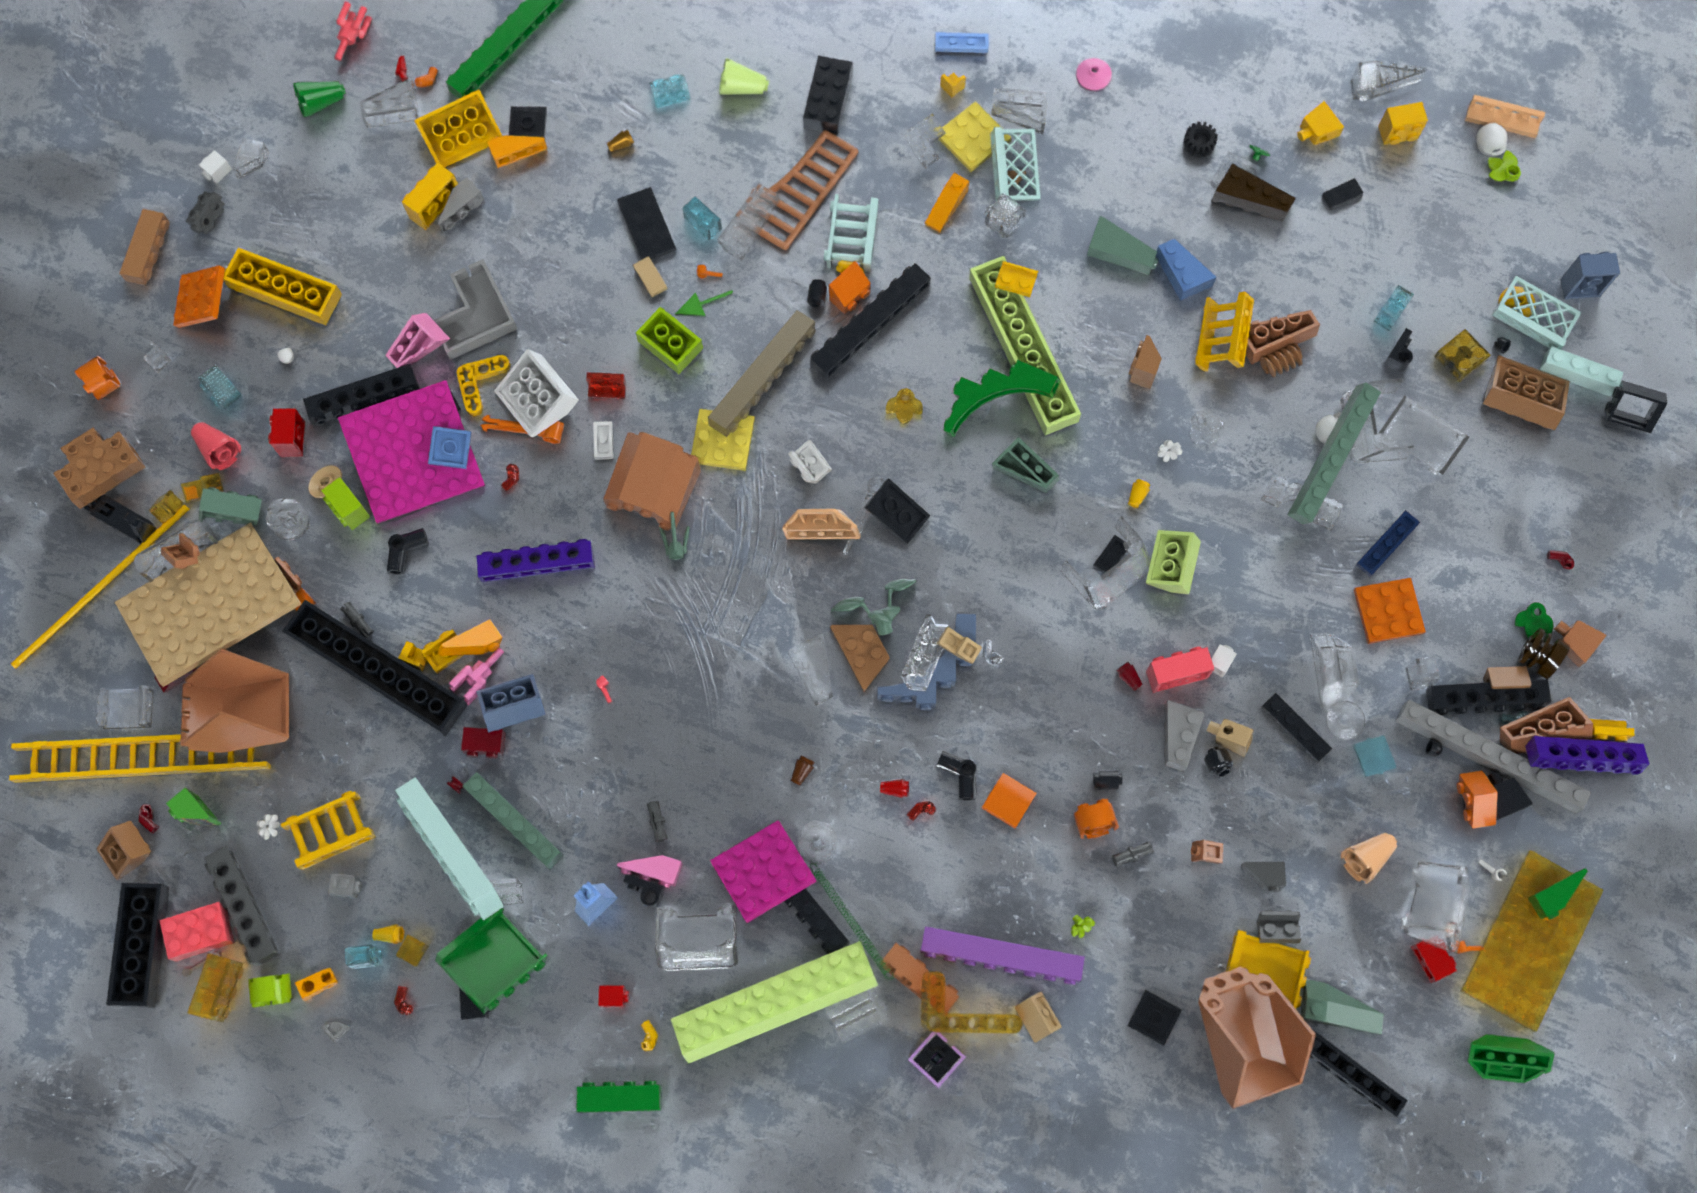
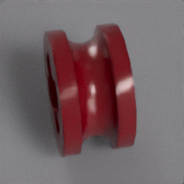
(455, 784)

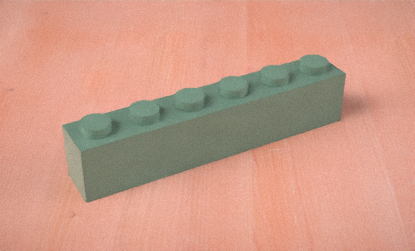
(513, 821)

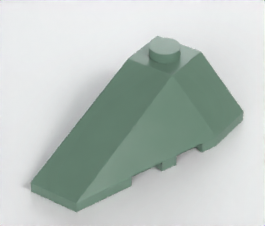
(1335, 1008)

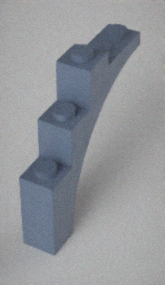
(943, 674)

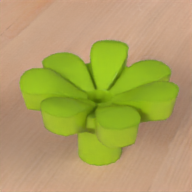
(1081, 925)

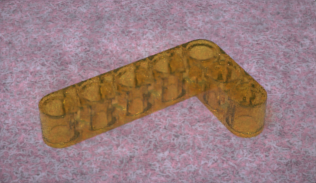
(962, 1019)

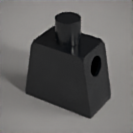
(1510, 795)

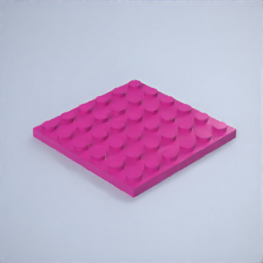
(393, 449)

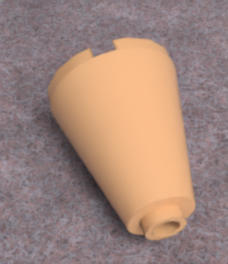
(1368, 857)

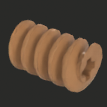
(1282, 359)

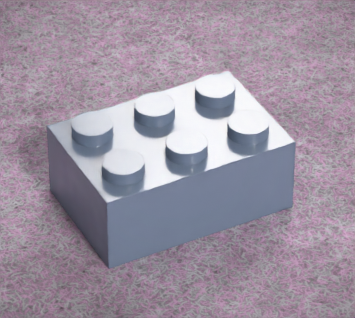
(1590, 275)
(510, 703)

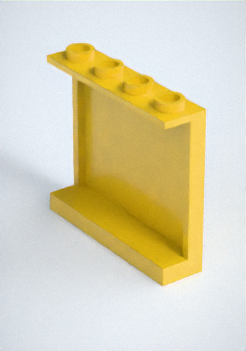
(1279, 962)

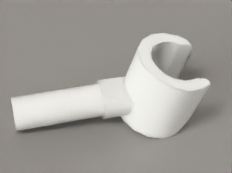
(1494, 872)

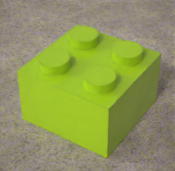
(344, 504)

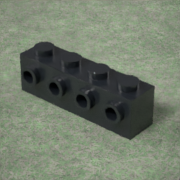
(819, 922)

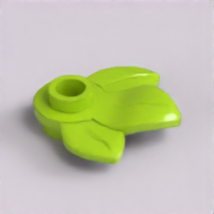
(1502, 167)

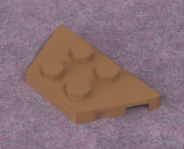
(862, 651)

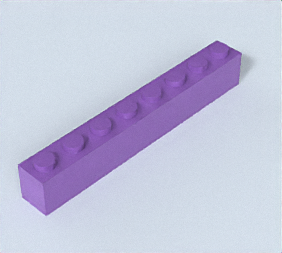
(1002, 954)

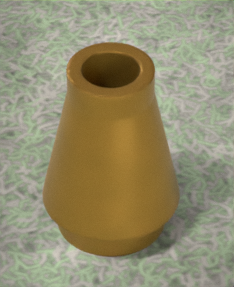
(620, 141)

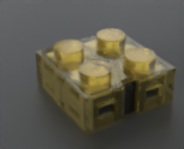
(1462, 355)

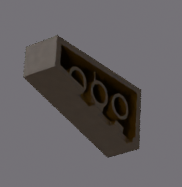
(1253, 194)

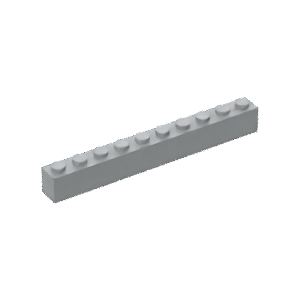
(1493, 756)

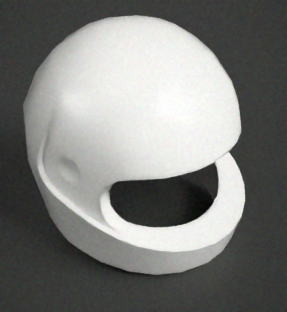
(1490, 138)
(1325, 426)

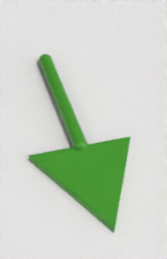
(694, 307)

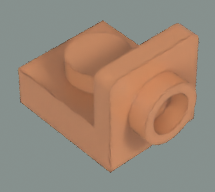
(1207, 851)

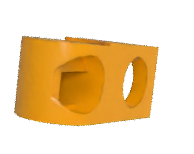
(316, 983)

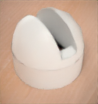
(286, 355)

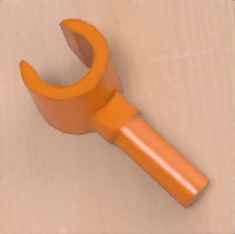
(703, 273)
(1463, 948)

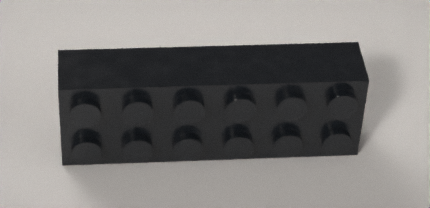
(137, 945)

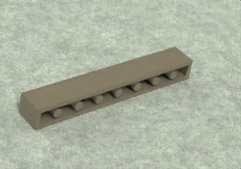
(762, 373)

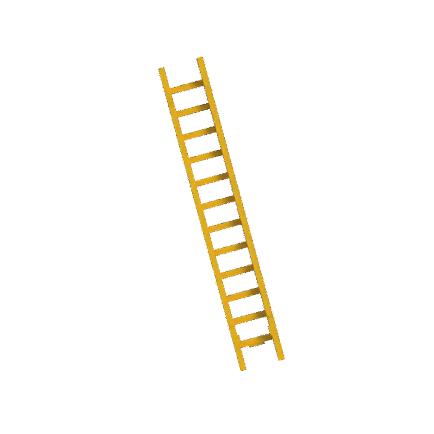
(35, 746)

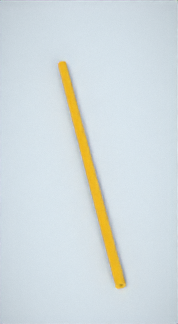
(97, 588)

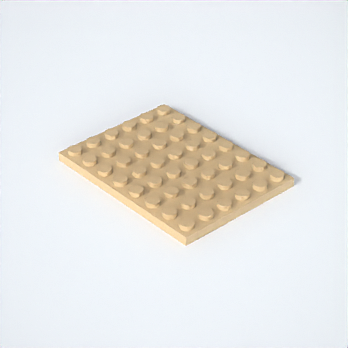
(207, 605)

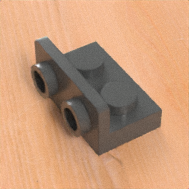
(1278, 927)

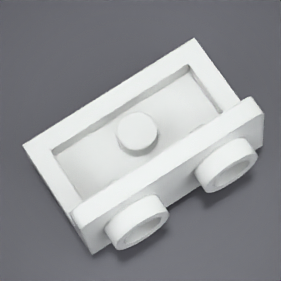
(810, 462)

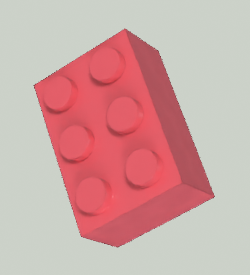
(1180, 669)
(196, 931)

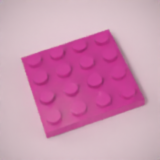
(762, 871)

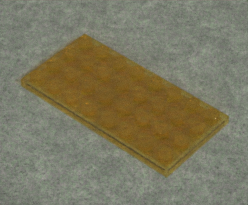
(1527, 954)

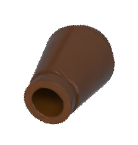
(802, 769)

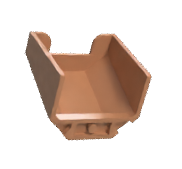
(652, 478)

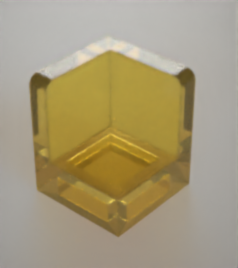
(166, 506)
(412, 950)

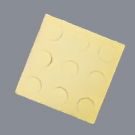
(969, 136)
(722, 451)

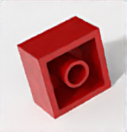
(287, 432)

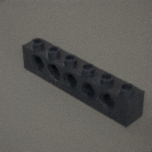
(351, 392)
(1437, 695)
(1357, 1077)

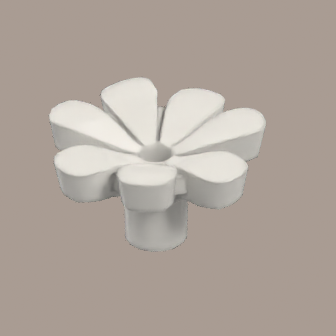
(1169, 450)
(267, 826)

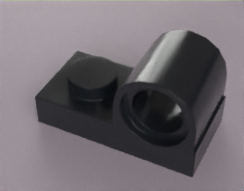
(1400, 350)
(647, 887)

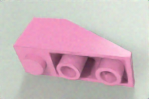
(658, 868)

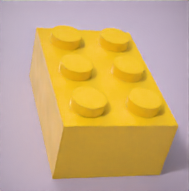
(429, 196)

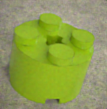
(270, 988)

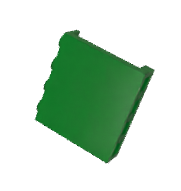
(490, 960)

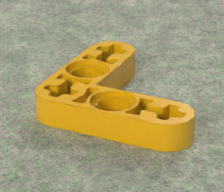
(474, 375)

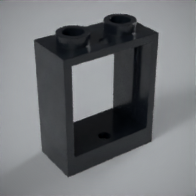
(1630, 420)

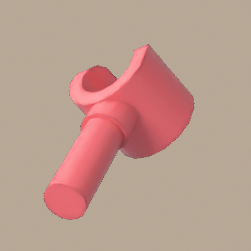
(601, 683)

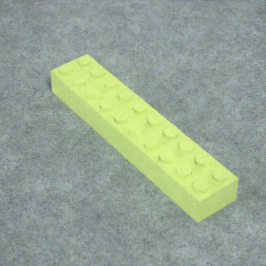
(1024, 342)
(773, 1002)

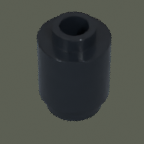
(817, 293)
(1107, 779)

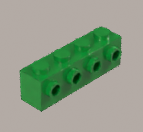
(618, 1098)

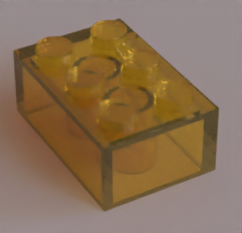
(216, 988)

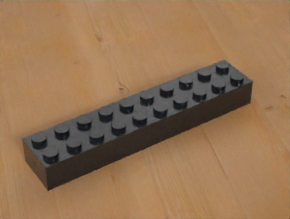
(375, 668)

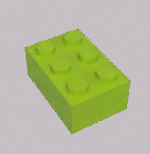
(669, 340)

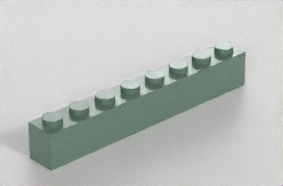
(1334, 453)

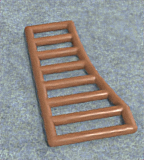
(824, 191)

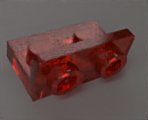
(606, 385)

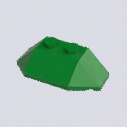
(1509, 1058)

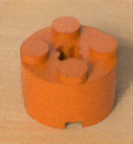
(98, 378)
(1095, 819)

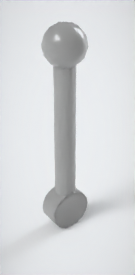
(186, 972)

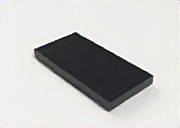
(646, 224)

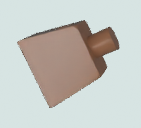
(1582, 640)

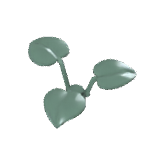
(881, 617)

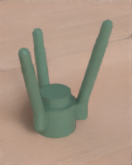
(675, 550)

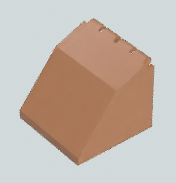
(234, 705)

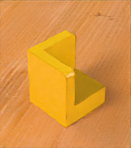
(952, 84)
(412, 656)

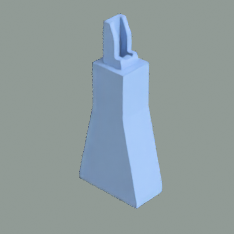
(593, 901)

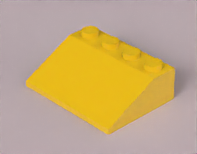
(458, 129)

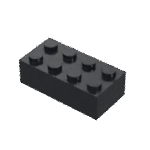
(828, 94)

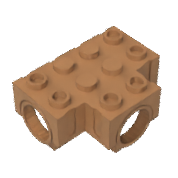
(96, 466)

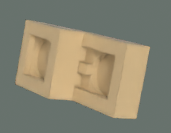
(650, 276)
(959, 645)

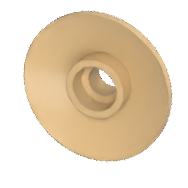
(322, 479)

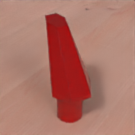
(401, 69)

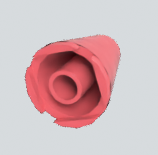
(215, 446)

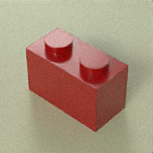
(1434, 961)

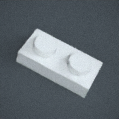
(603, 440)

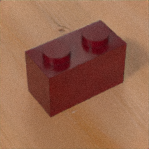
(481, 742)

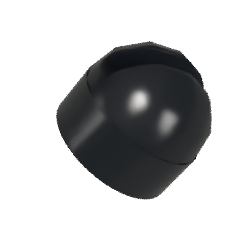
(1502, 345)
(1434, 748)

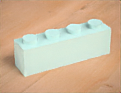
(1581, 371)

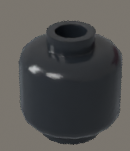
(1218, 762)

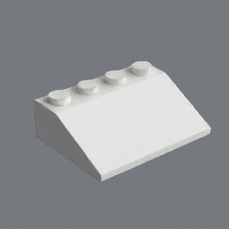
(535, 393)

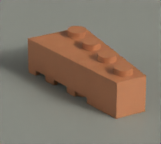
(1278, 333)
(1557, 720)
(910, 973)

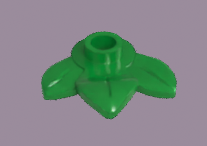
(1532, 622)

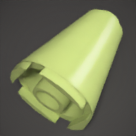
(741, 80)

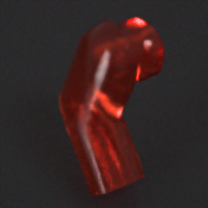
(921, 807)

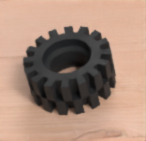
(1205, 131)

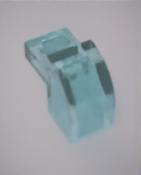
(1393, 308)

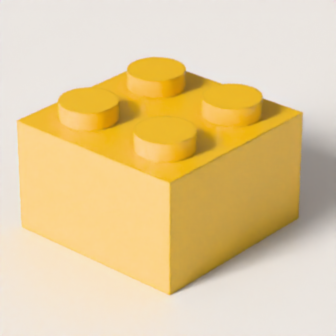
(1402, 123)

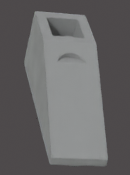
(460, 202)

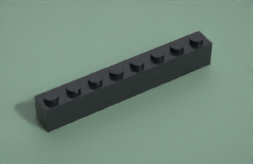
(870, 321)

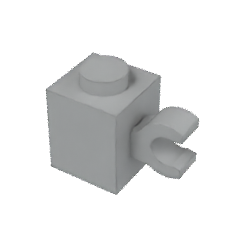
(344, 885)

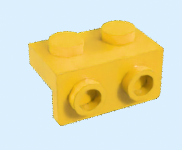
(431, 649)
(1611, 730)

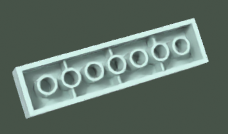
(448, 849)

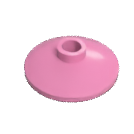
(1090, 79)

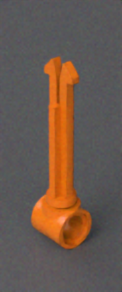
(551, 435)

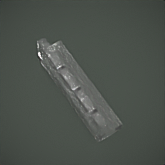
(923, 655)

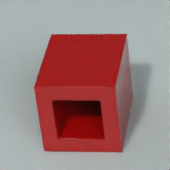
(613, 996)

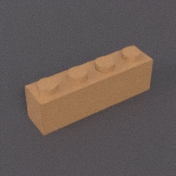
(144, 247)

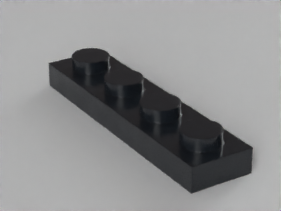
(1296, 727)

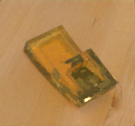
(193, 490)

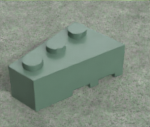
(1026, 466)
(229, 506)

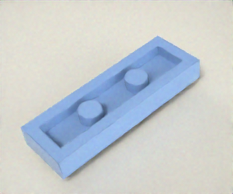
(961, 42)

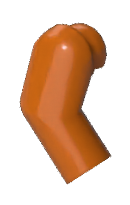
(427, 80)

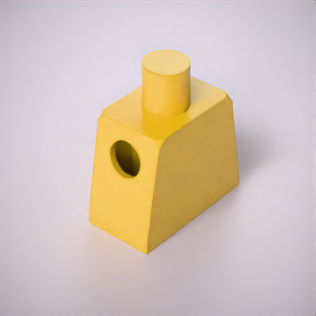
(1320, 125)

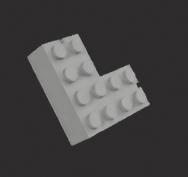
(482, 317)

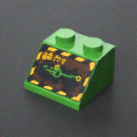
(190, 808)

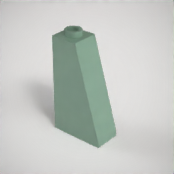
(1121, 248)

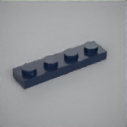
(1387, 543)

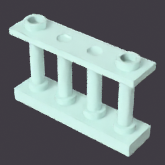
(868, 226)

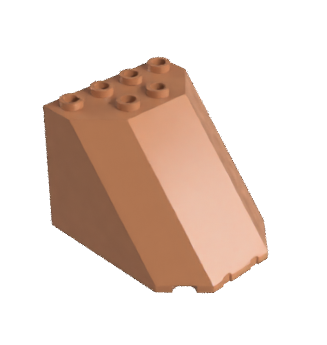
(1253, 1036)

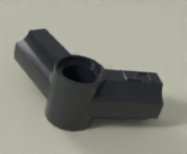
(397, 556)
(954, 765)

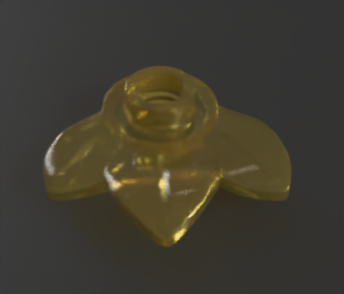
(904, 408)

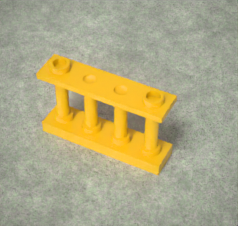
(1238, 338)
(343, 841)

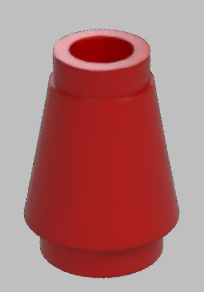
(896, 788)

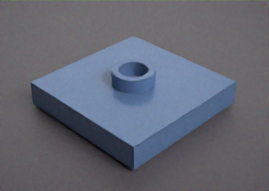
(449, 447)

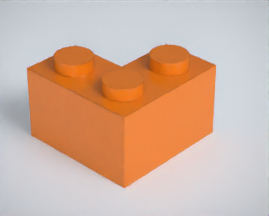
(1479, 799)

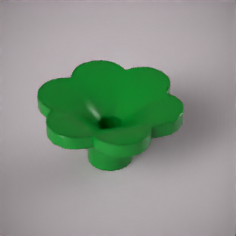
(1258, 152)

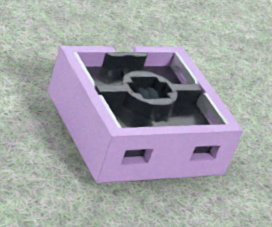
(936, 1059)

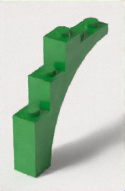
(994, 384)

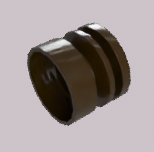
(1543, 653)

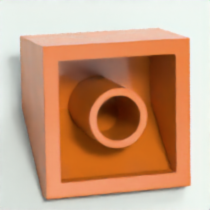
(849, 288)

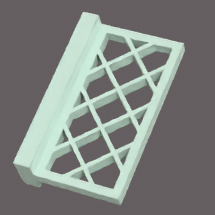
(999, 163)
(1526, 324)

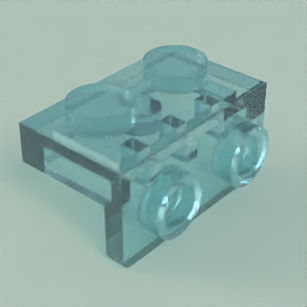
(670, 90)

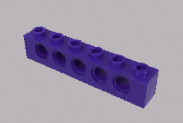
(526, 568)
(1587, 755)

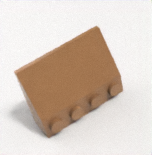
(1527, 393)

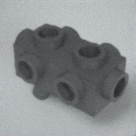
(205, 212)

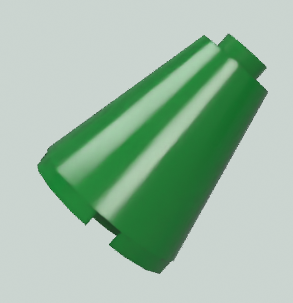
(317, 95)

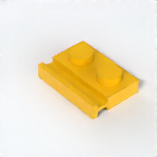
(1016, 279)

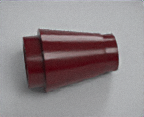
(1129, 675)

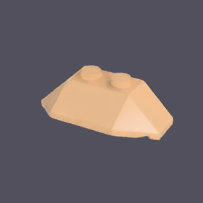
(820, 525)

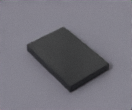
(897, 511)

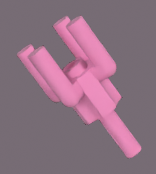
(475, 676)

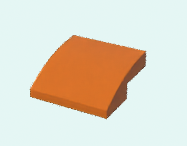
(1009, 800)

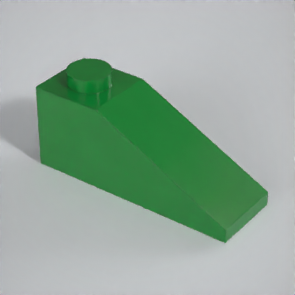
(1555, 897)

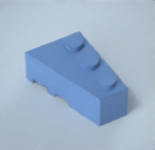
(1183, 270)

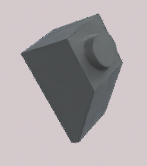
(1266, 874)

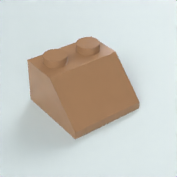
(123, 849)

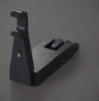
(121, 519)

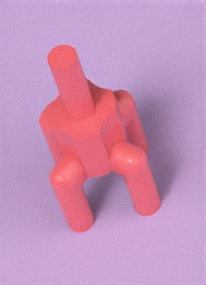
(351, 29)

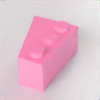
(416, 340)

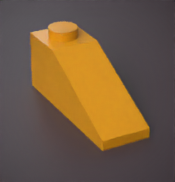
(514, 148)
(947, 202)
(474, 641)

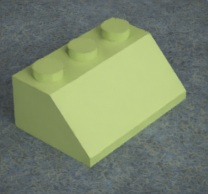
(1173, 561)

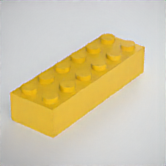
(282, 286)

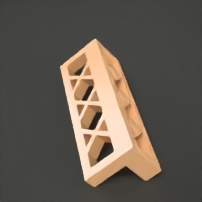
(1517, 123)

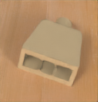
(1238, 738)

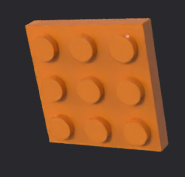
(199, 296)
(1389, 610)

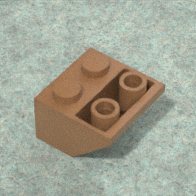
(1145, 364)

